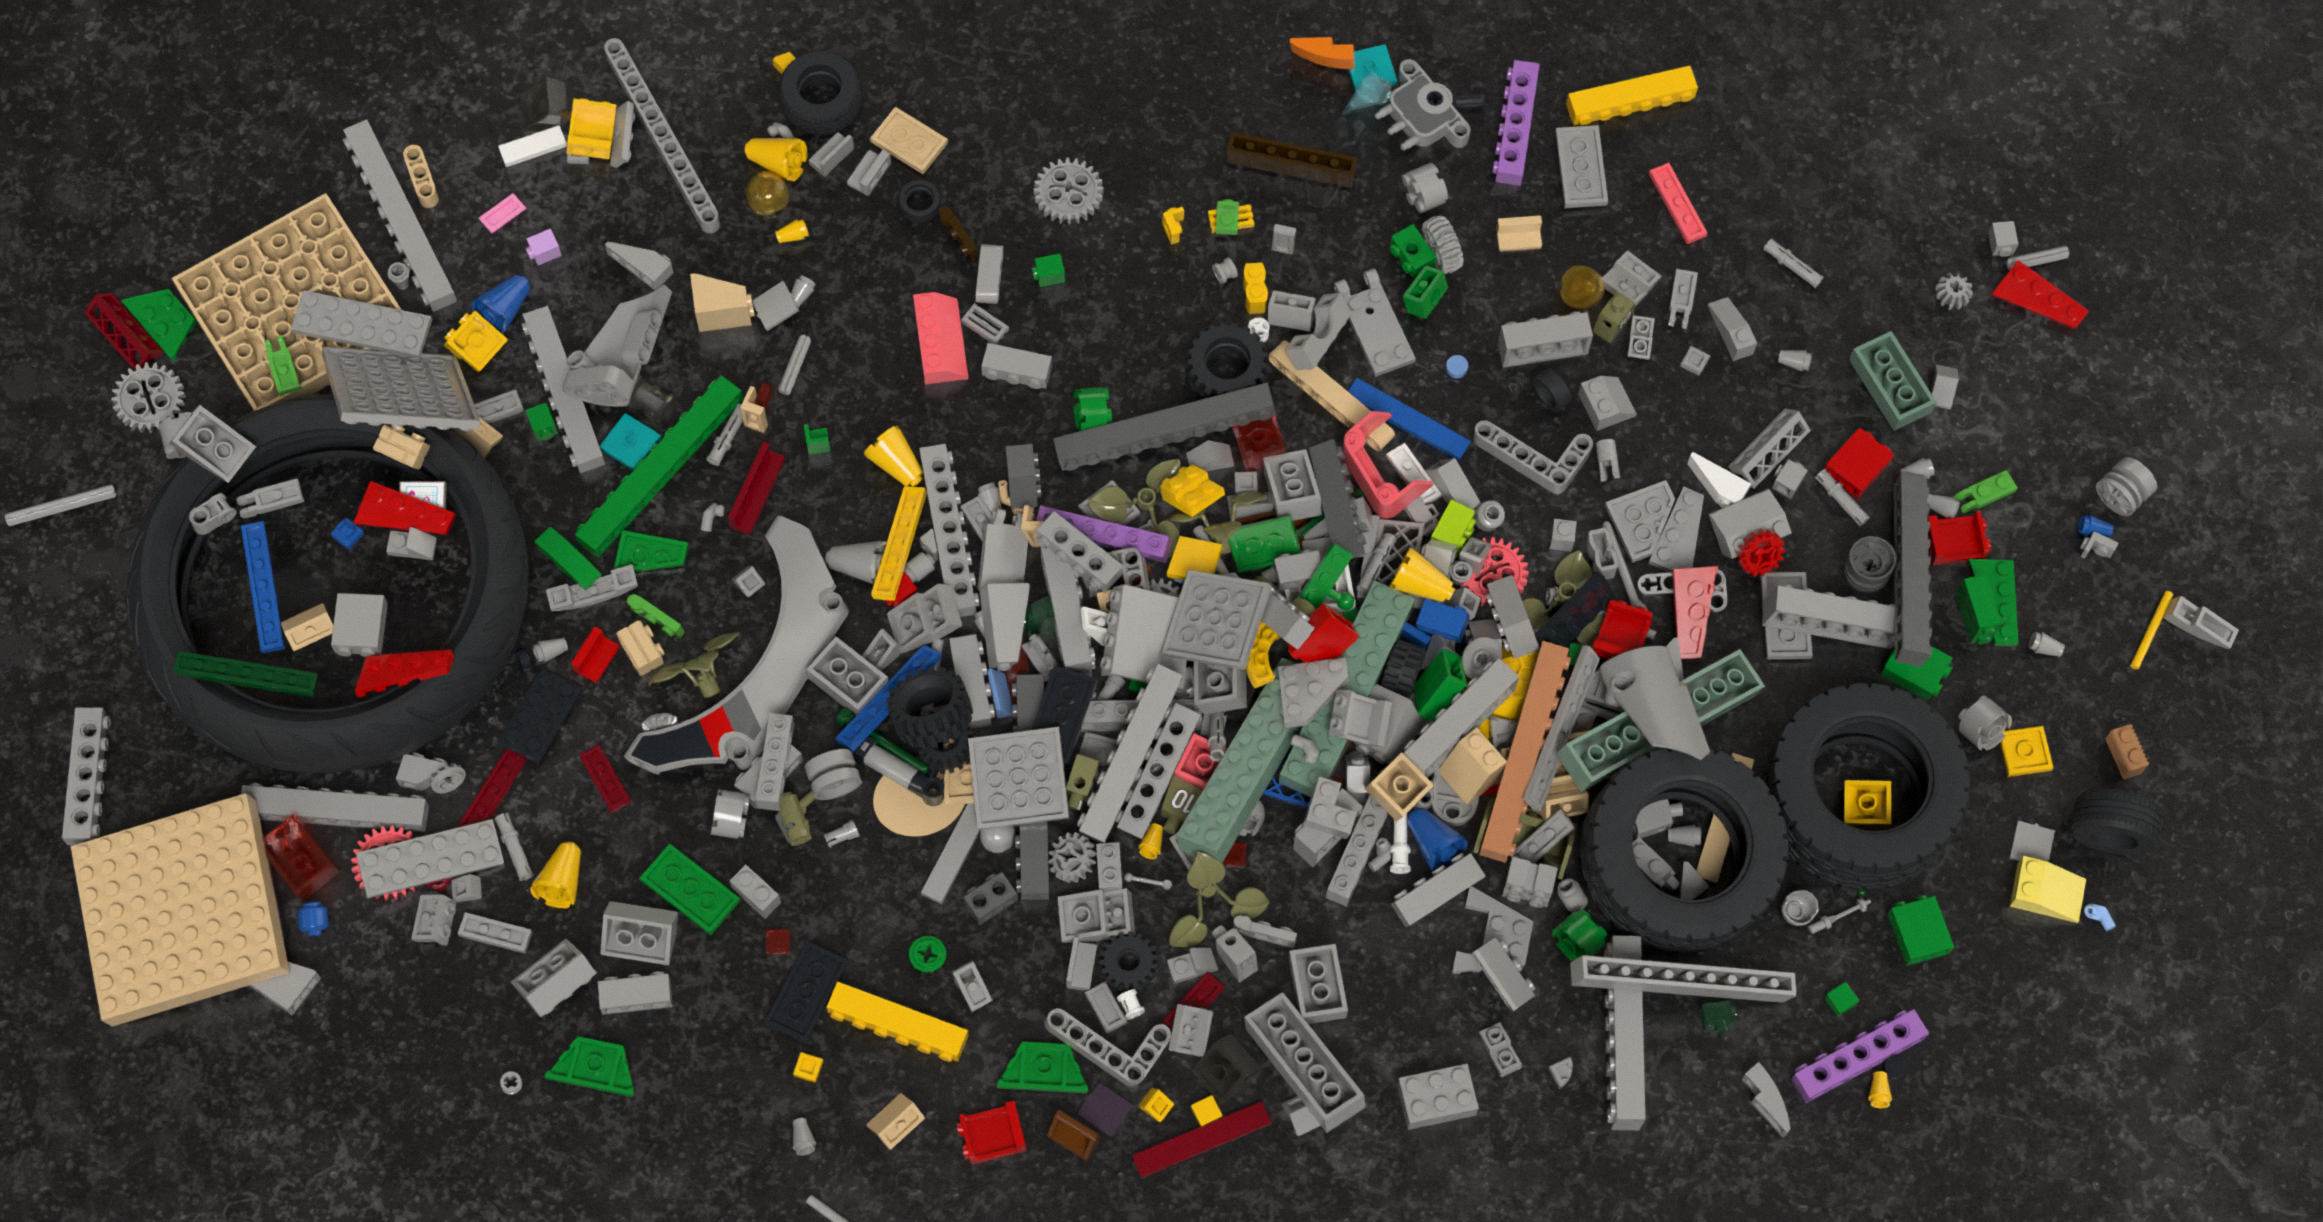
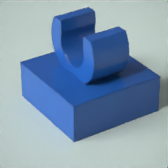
(347, 533)

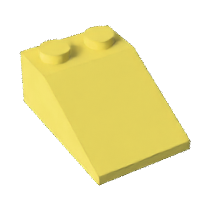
(2047, 890)

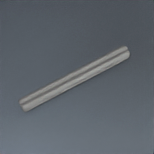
(60, 505)

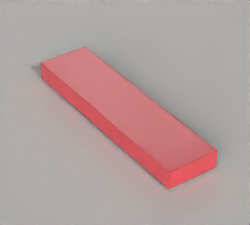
(1678, 203)

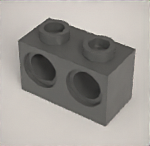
(994, 902)

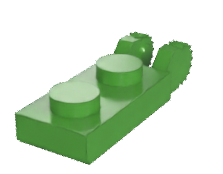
(282, 367)
(1987, 491)
(654, 615)

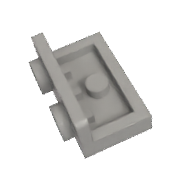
(1190, 1030)

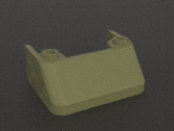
(1556, 857)

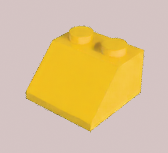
(1868, 805)

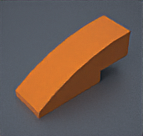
(1324, 52)

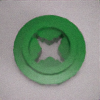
(921, 946)

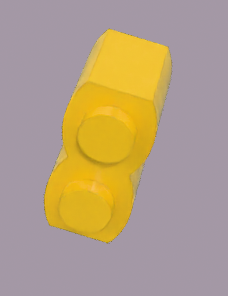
(1255, 288)

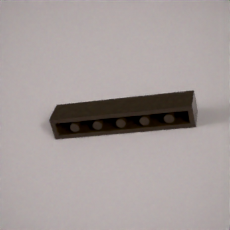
(1291, 160)

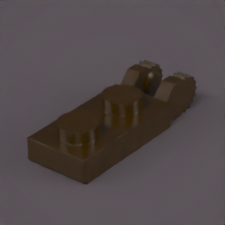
(958, 232)

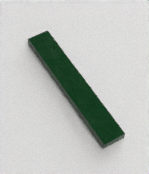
(245, 674)

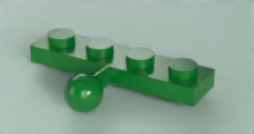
(1324, 578)

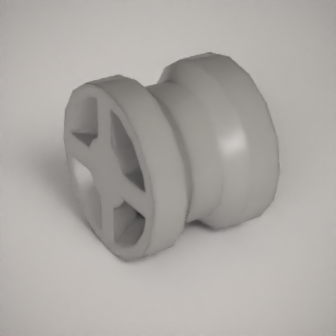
(1225, 270)

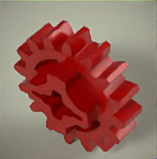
(1761, 552)

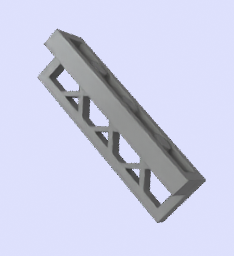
(1770, 438)

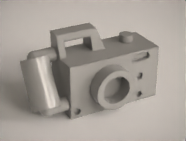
(1420, 513)

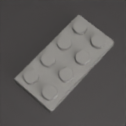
(1581, 166)
(1780, 642)

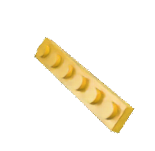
(899, 543)

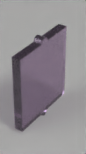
(1105, 1109)

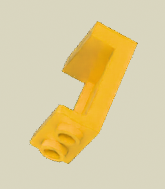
(591, 128)

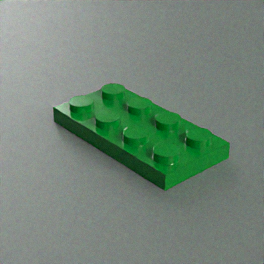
(690, 889)

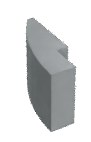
(924, 618)
(1096, 915)

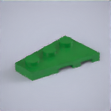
(649, 552)

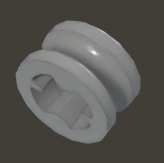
(510, 1075)

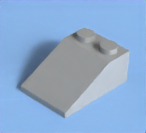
(212, 444)

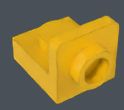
(1171, 223)

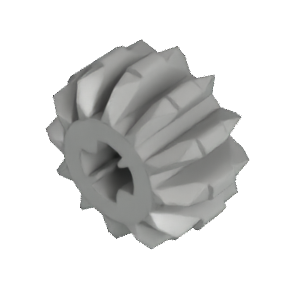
(1948, 285)

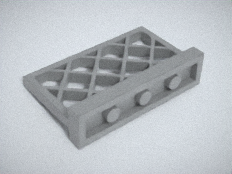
(1375, 539)

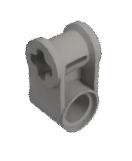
(213, 513)

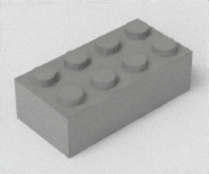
(1544, 339)

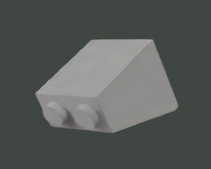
(1402, 726)

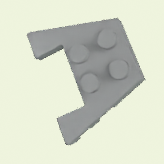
(1501, 923)

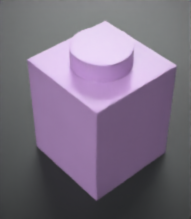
(543, 247)

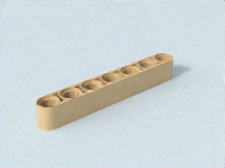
(1330, 396)

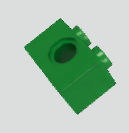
(1411, 240)
(1425, 292)

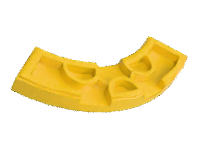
(1258, 663)

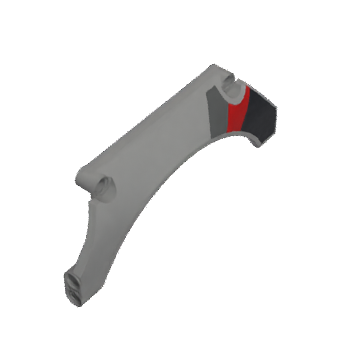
(801, 633)

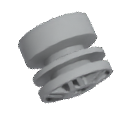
(2126, 486)

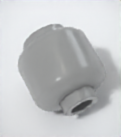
(1489, 515)

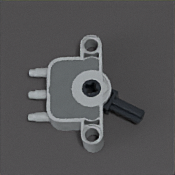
(1417, 114)

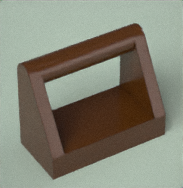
(1073, 1135)

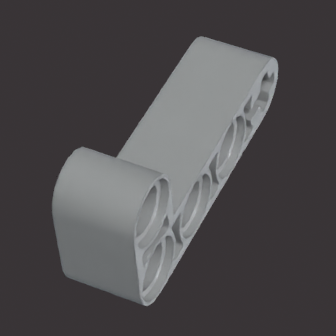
(1719, 590)

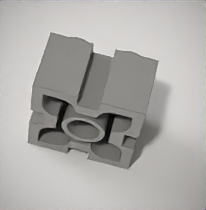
(1529, 882)

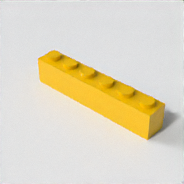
(1632, 96)
(897, 1021)

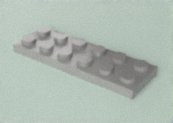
(361, 324)
(429, 858)

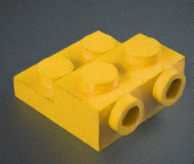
(475, 341)
(1191, 490)

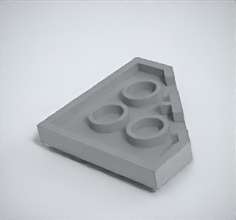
(1641, 518)
(1309, 688)

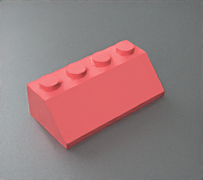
(940, 338)

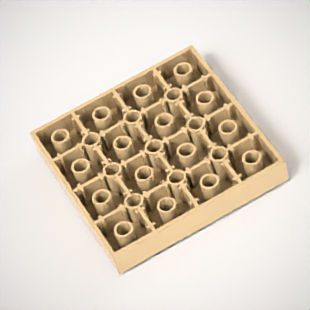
(256, 288)
(179, 910)

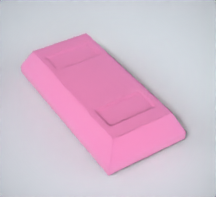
(502, 213)

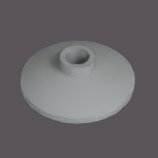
(1486, 651)

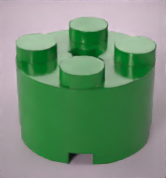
(1091, 408)
(1579, 935)

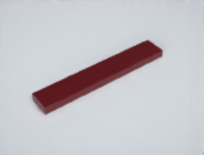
(1201, 1140)

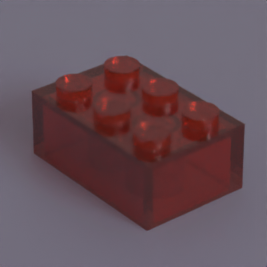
(299, 857)

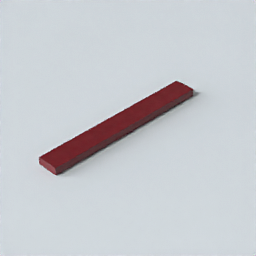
(489, 798)

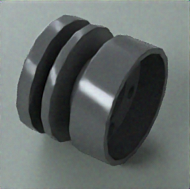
(1870, 553)

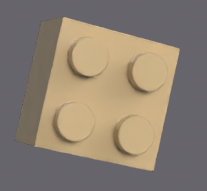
(1399, 786)

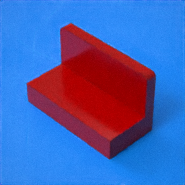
(594, 655)

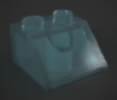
(1369, 94)

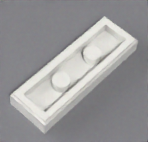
(532, 146)
(1410, 470)

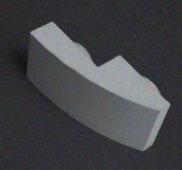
(1640, 337)
(1500, 1049)

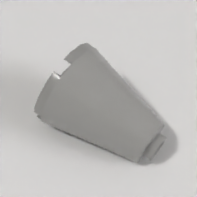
(857, 560)

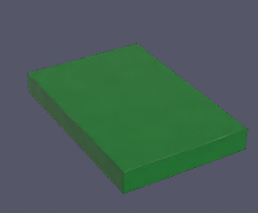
(1262, 542)

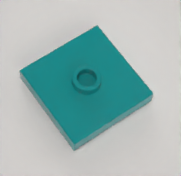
(1372, 60)
(629, 441)

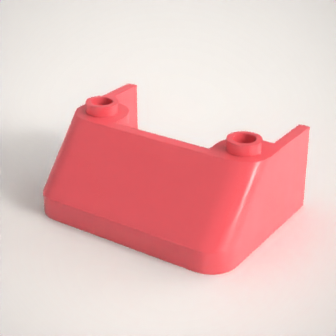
(1382, 496)

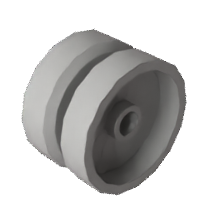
(833, 774)

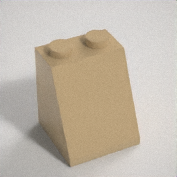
(720, 303)
(1472, 767)

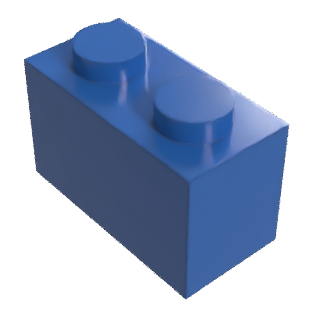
(1443, 620)

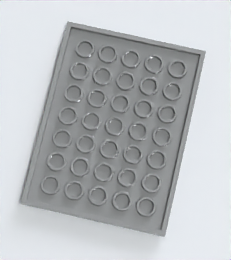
(399, 389)

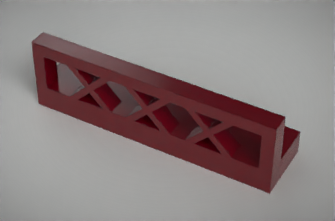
(124, 325)
(756, 490)

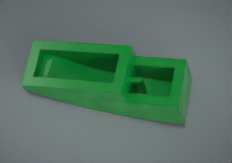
(567, 558)

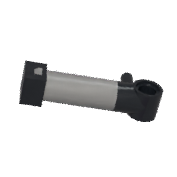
(899, 771)

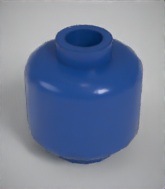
(313, 918)

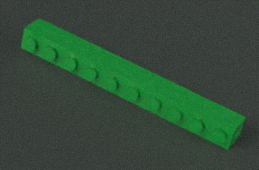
(659, 466)

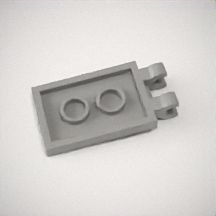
(1003, 551)

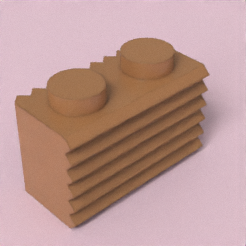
(2127, 751)

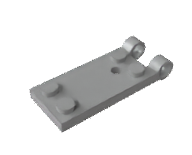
(1376, 332)

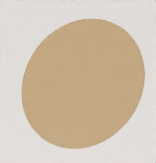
(907, 813)

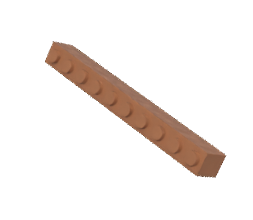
(1524, 751)

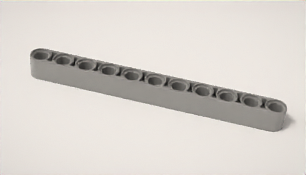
(665, 143)

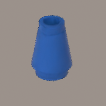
(2090, 524)

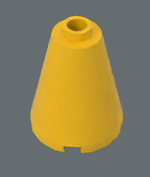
(778, 155)
(895, 457)
(1421, 578)
(559, 877)

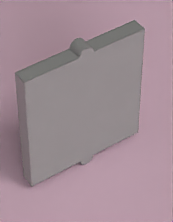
(775, 305)
(2031, 842)

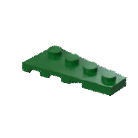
(2002, 585)

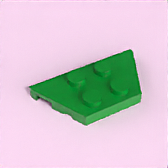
(162, 319)
(594, 1066)
(1043, 1069)

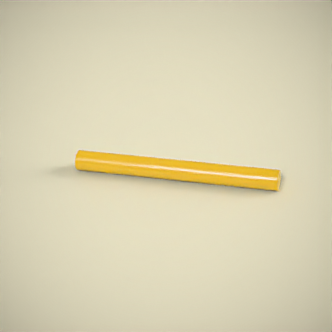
(2153, 626)

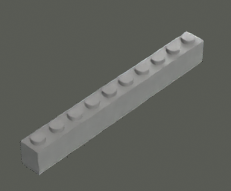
(399, 215)
(1682, 979)

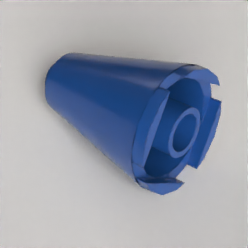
(502, 302)
(1435, 838)

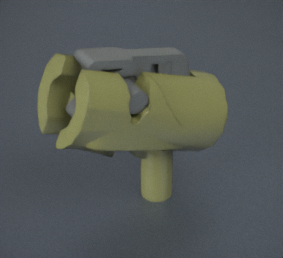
(792, 818)

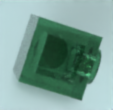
(1717, 1016)

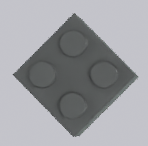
(1023, 476)

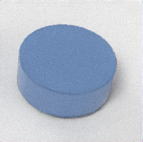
(1456, 366)

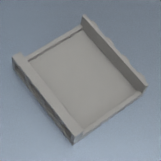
(1137, 634)

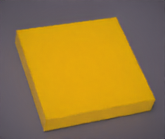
(1194, 556)
(2025, 751)

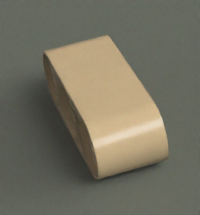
(417, 168)

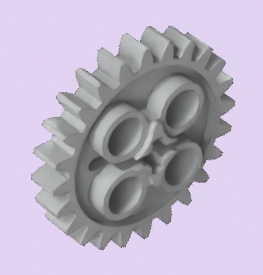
(1063, 207)
(128, 404)

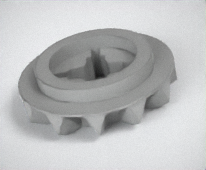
(659, 722)
(441, 784)

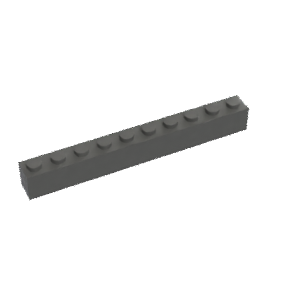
(1164, 427)
(1911, 570)
(1033, 836)

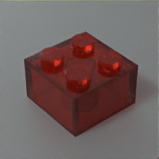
(1258, 441)

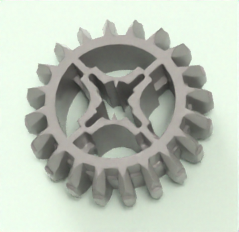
(1443, 243)

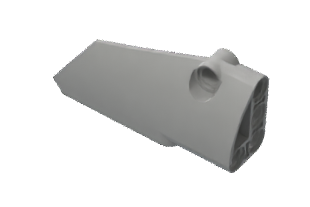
(615, 356)
(1652, 696)

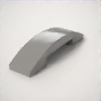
(605, 588)

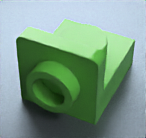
(1227, 217)

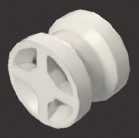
(1260, 325)

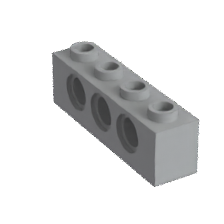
(1056, 527)
(774, 762)

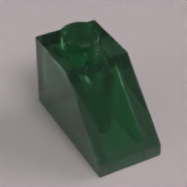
(1039, 617)

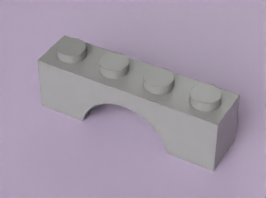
(1331, 316)
(1460, 597)

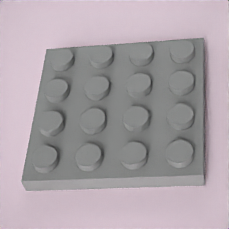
(1216, 619)
(1018, 778)

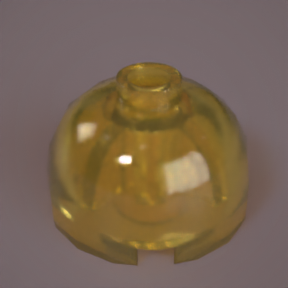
(767, 193)
(1582, 287)

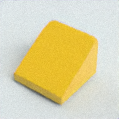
(781, 61)
(1156, 1104)

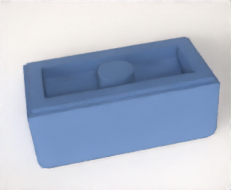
(1000, 693)

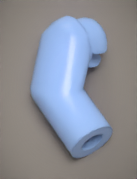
(2101, 914)

